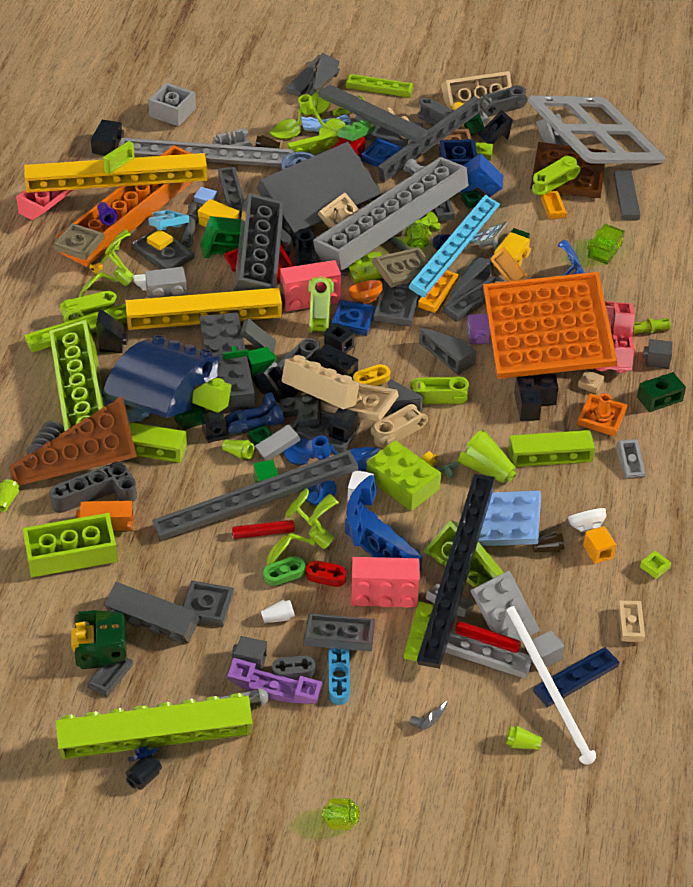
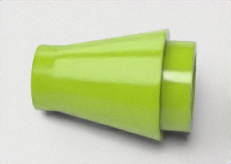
(240, 448)
(8, 493)
(522, 739)

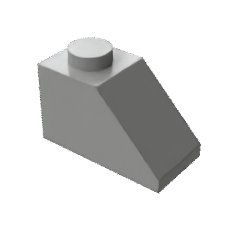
(548, 133)

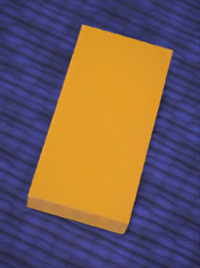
(553, 205)
(507, 266)

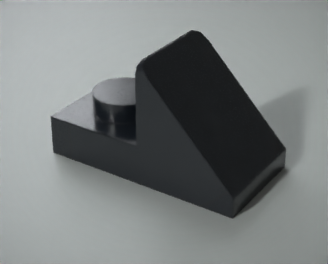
(498, 126)

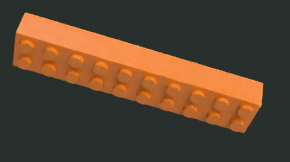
(133, 207)

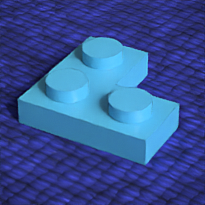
(166, 218)

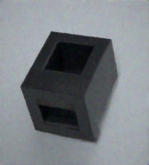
(339, 337)
(213, 426)

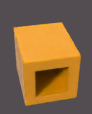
(599, 544)

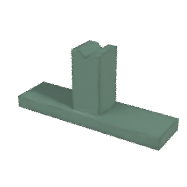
(447, 469)

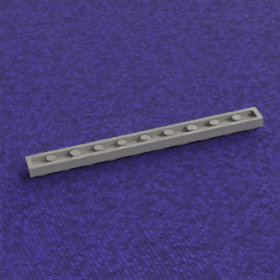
(213, 152)

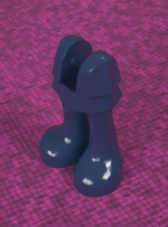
(268, 414)

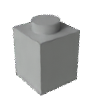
(549, 648)

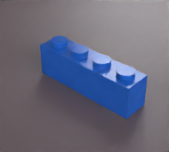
(381, 540)

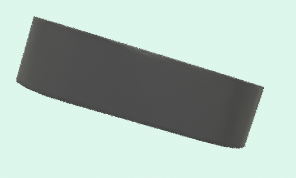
(293, 667)

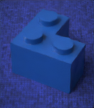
(483, 175)

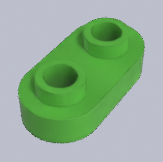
(281, 571)

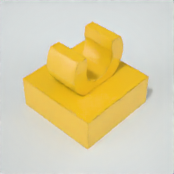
(82, 635)

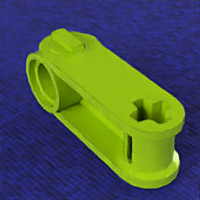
(555, 175)
(320, 304)
(87, 305)
(441, 389)

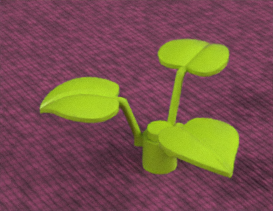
(308, 105)
(121, 273)
(318, 533)

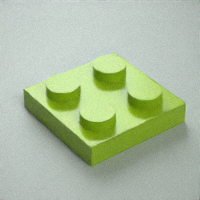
(364, 269)

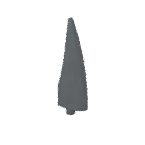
(475, 274)

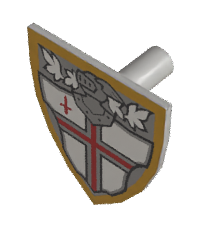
(489, 236)

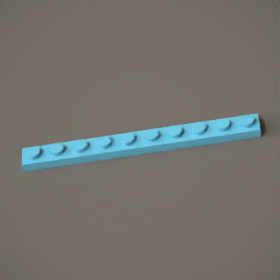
(453, 246)

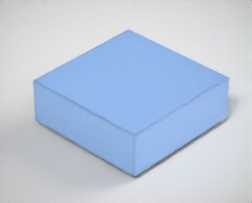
(204, 195)

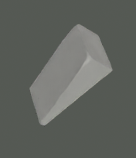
(630, 458)

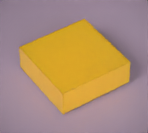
(159, 239)

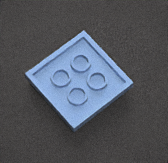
(512, 519)

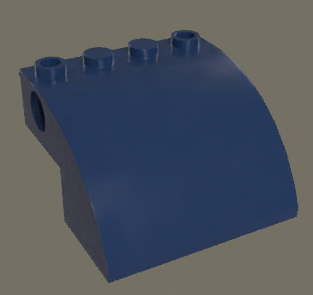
(160, 375)

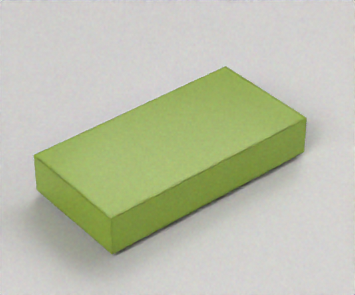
(118, 157)

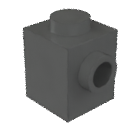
(658, 353)
(251, 651)

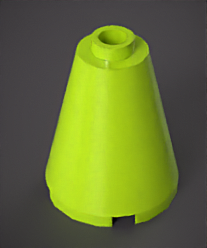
(487, 458)

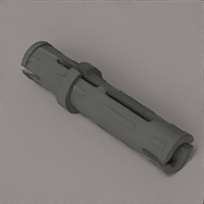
(189, 228)

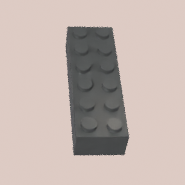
(258, 243)
(218, 335)

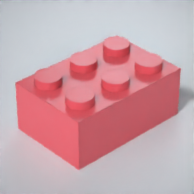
(295, 284)
(385, 582)

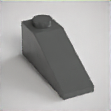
(323, 72)
(448, 349)

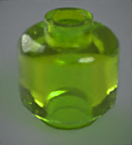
(417, 236)
(341, 814)

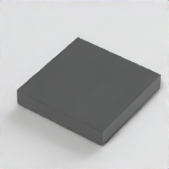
(209, 602)

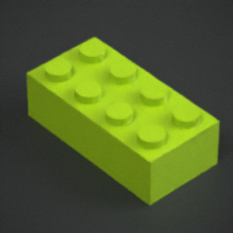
(70, 545)

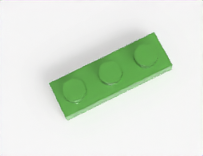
(356, 130)

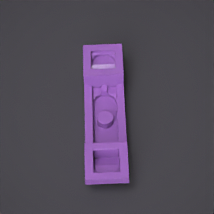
(278, 687)

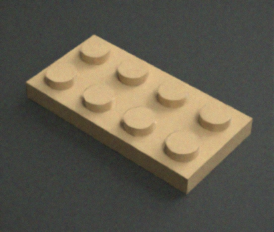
(371, 402)

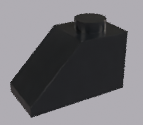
(110, 333)
(269, 379)

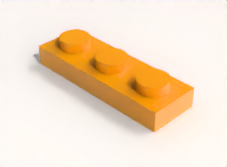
(438, 292)

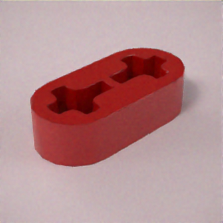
(326, 573)

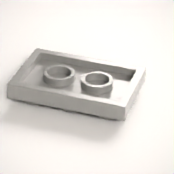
(495, 598)

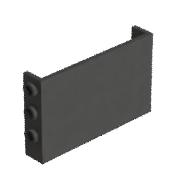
(316, 183)

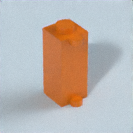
(120, 512)

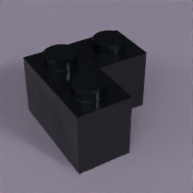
(534, 392)

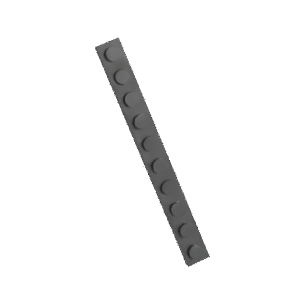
(254, 495)

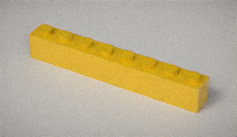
(188, 308)

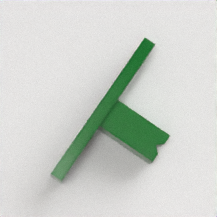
(235, 353)

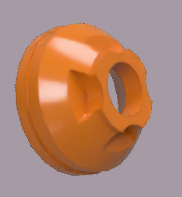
(366, 291)

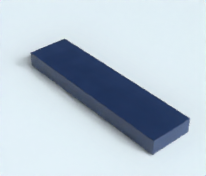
(578, 675)

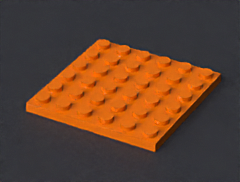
(549, 325)

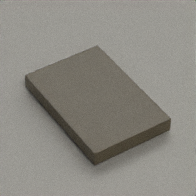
(401, 266)

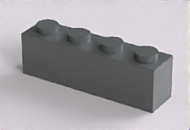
(152, 612)

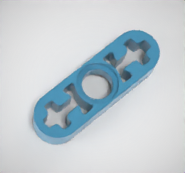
(335, 681)

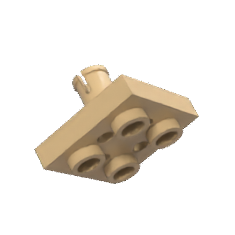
(343, 205)

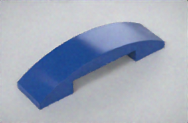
(362, 495)

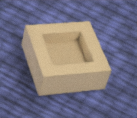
(591, 381)

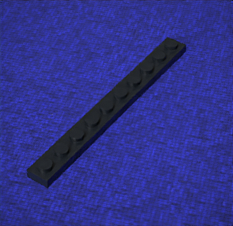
(456, 572)

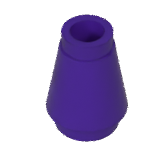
(106, 214)

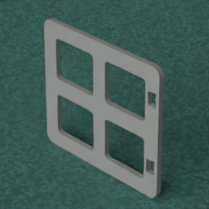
(601, 131)

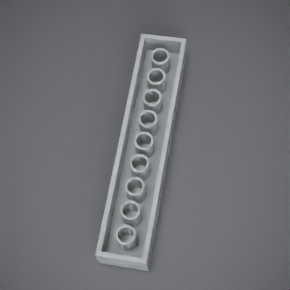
(391, 213)

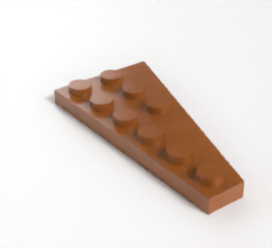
(87, 445)

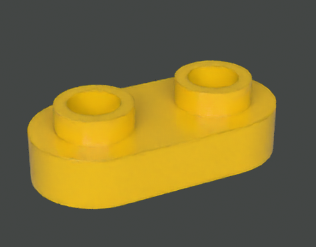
(373, 375)

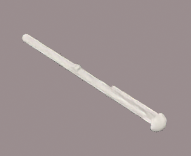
(587, 756)

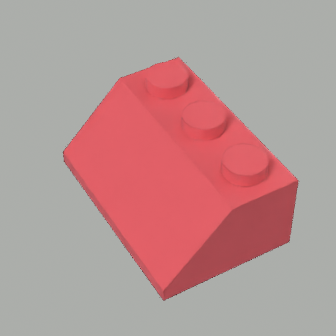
(36, 203)

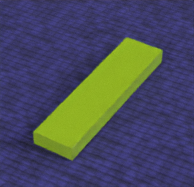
(379, 85)

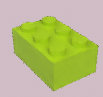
(404, 475)

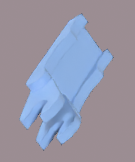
(313, 124)

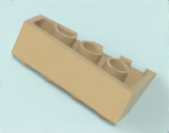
(466, 88)
(320, 382)

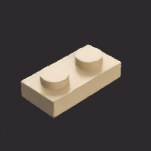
(631, 621)

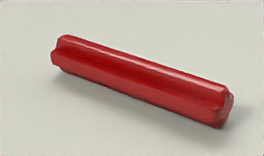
(263, 529)
(488, 637)

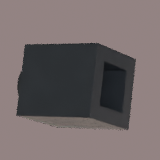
(343, 424)

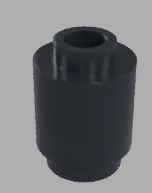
(143, 772)

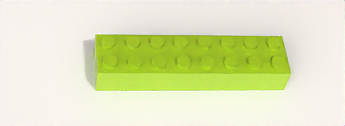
(77, 372)
(154, 726)

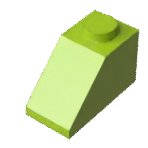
(213, 395)

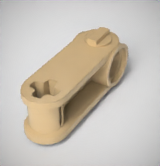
(398, 426)

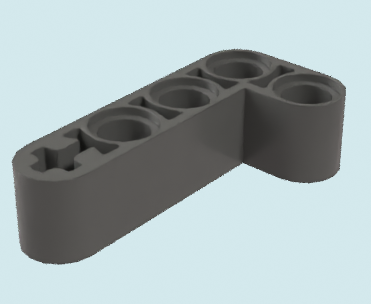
(94, 485)

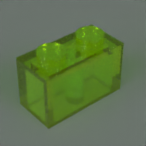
(605, 243)

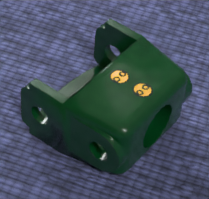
(110, 639)

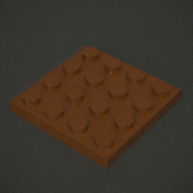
(587, 182)

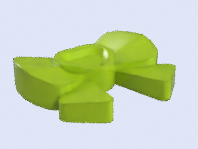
(430, 220)

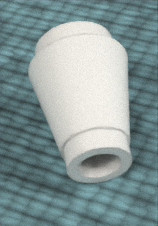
(278, 612)

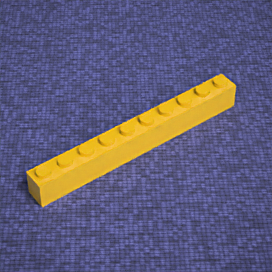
(135, 172)

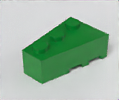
(220, 236)

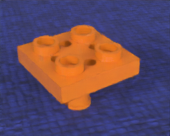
(602, 410)

